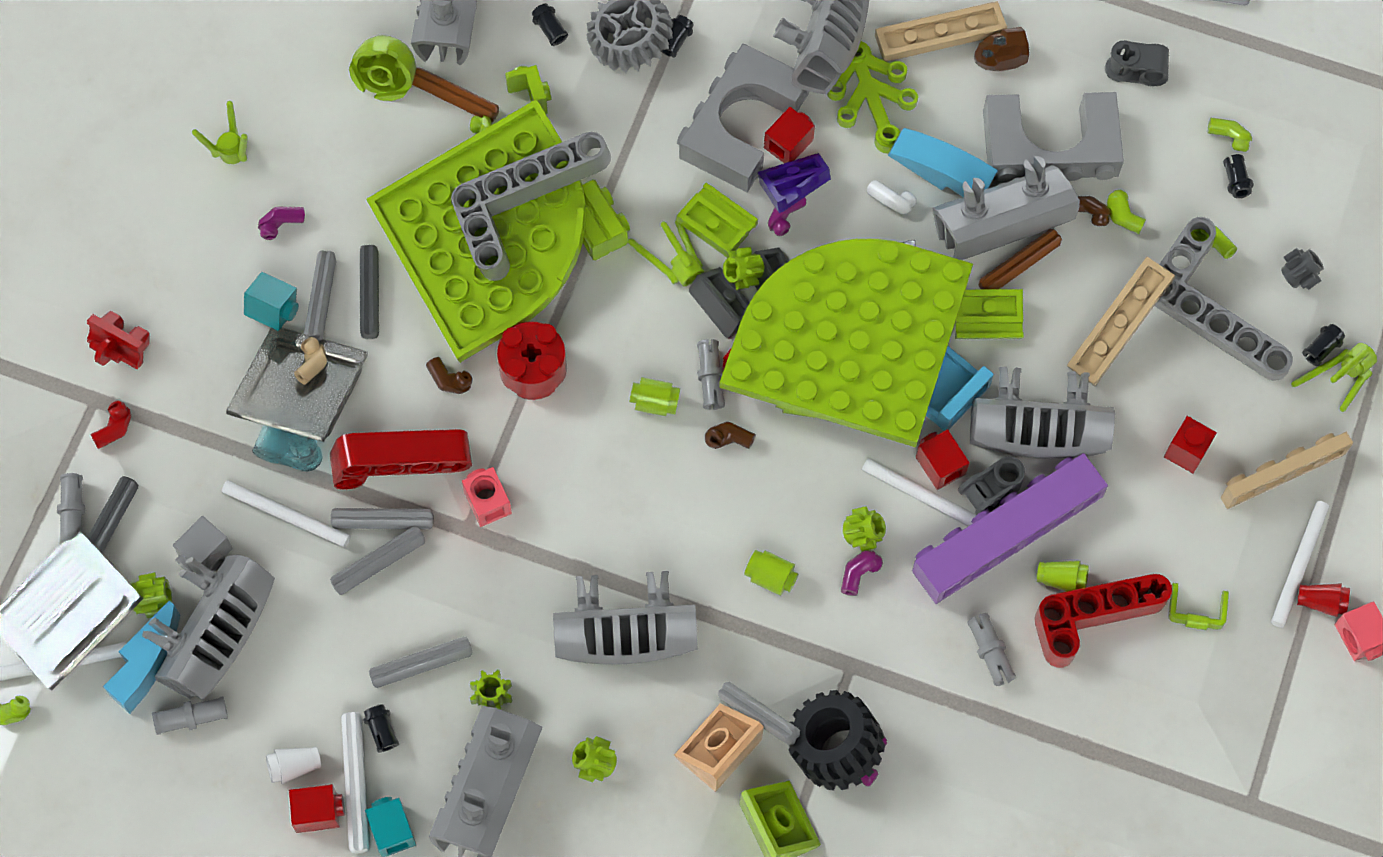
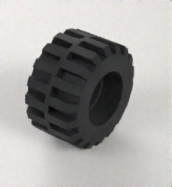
(853, 756)

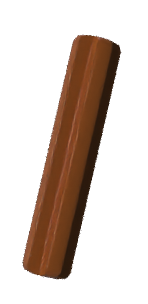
(455, 94)
(1021, 260)

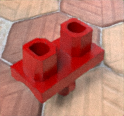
(115, 344)

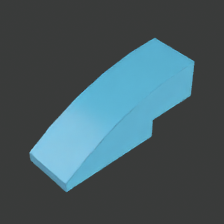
(939, 161)
(143, 661)

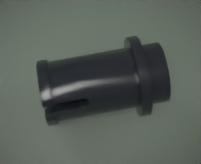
(545, 17)
(681, 29)
(1239, 183)
(1324, 344)
(381, 728)

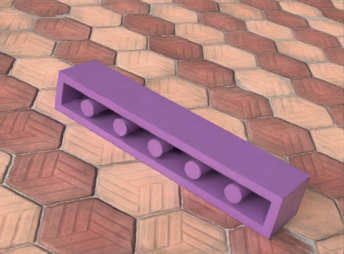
(1009, 527)

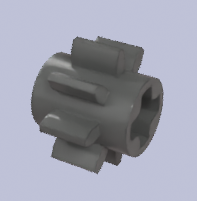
(1302, 268)

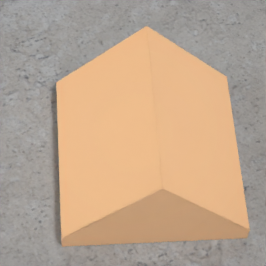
(720, 745)

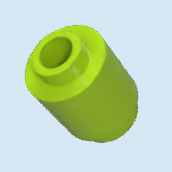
(654, 396)
(771, 572)

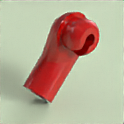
(117, 425)

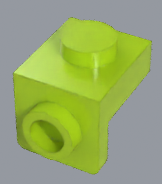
(529, 78)

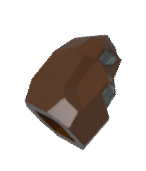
(1003, 50)

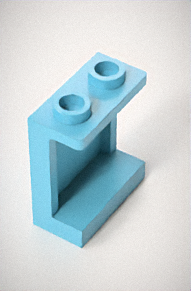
(956, 389)

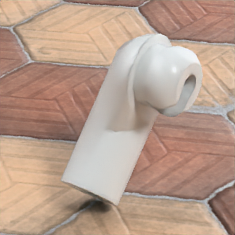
(891, 199)

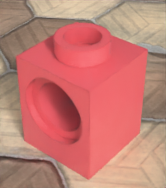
(488, 509)
(1362, 632)

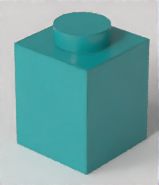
(270, 301)
(390, 826)

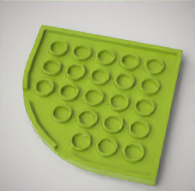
(537, 235)
(851, 335)

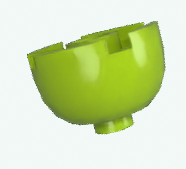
(383, 67)

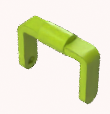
(1197, 621)

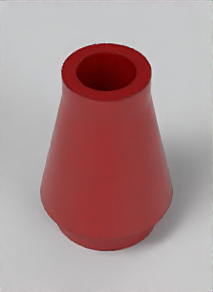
(1325, 598)

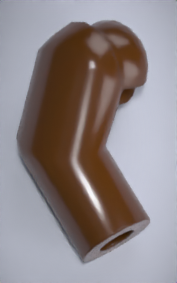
(1099, 211)
(449, 382)
(728, 433)

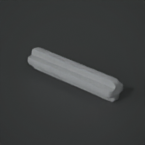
(320, 295)
(381, 518)
(377, 560)
(420, 662)
(754, 709)

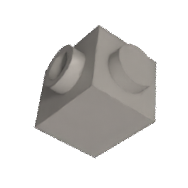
(204, 544)

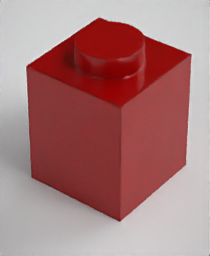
(789, 135)
(1190, 444)
(941, 458)
(315, 808)

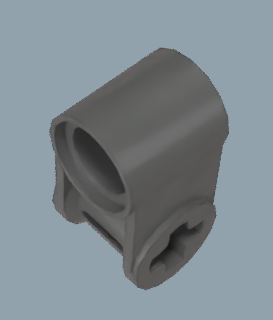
(1141, 63)
(988, 488)

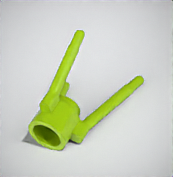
(229, 145)
(685, 265)
(1354, 363)

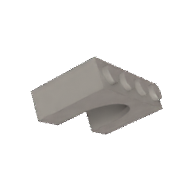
(746, 77)
(1095, 156)

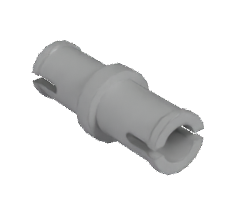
(710, 374)
(71, 506)
(991, 649)
(189, 715)

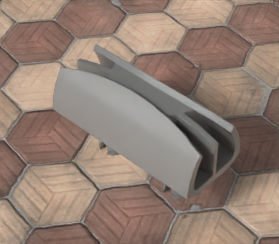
(444, 25)
(827, 43)
(1006, 212)
(1040, 427)
(216, 627)
(625, 634)
(485, 782)

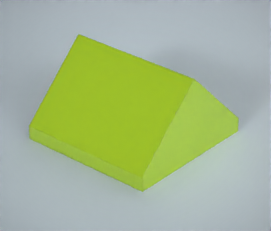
(778, 820)

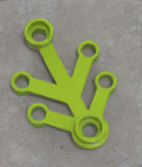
(872, 90)

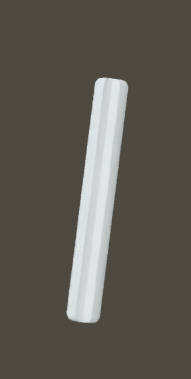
(355, 782)

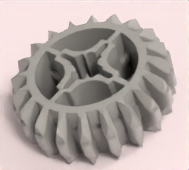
(633, 41)

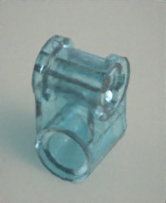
(284, 448)

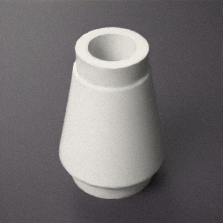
(292, 763)

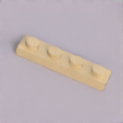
(939, 31)
(1121, 320)
(1296, 464)

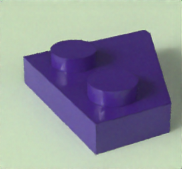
(794, 180)

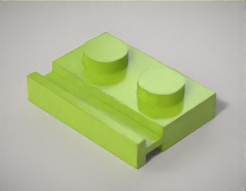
(717, 220)
(990, 314)

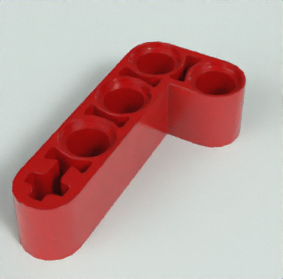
(397, 453)
(1104, 611)

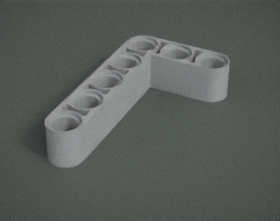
(520, 192)
(1210, 310)

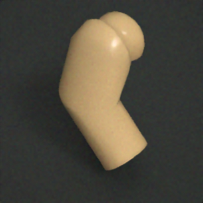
(315, 360)

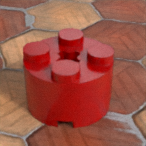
(530, 342)

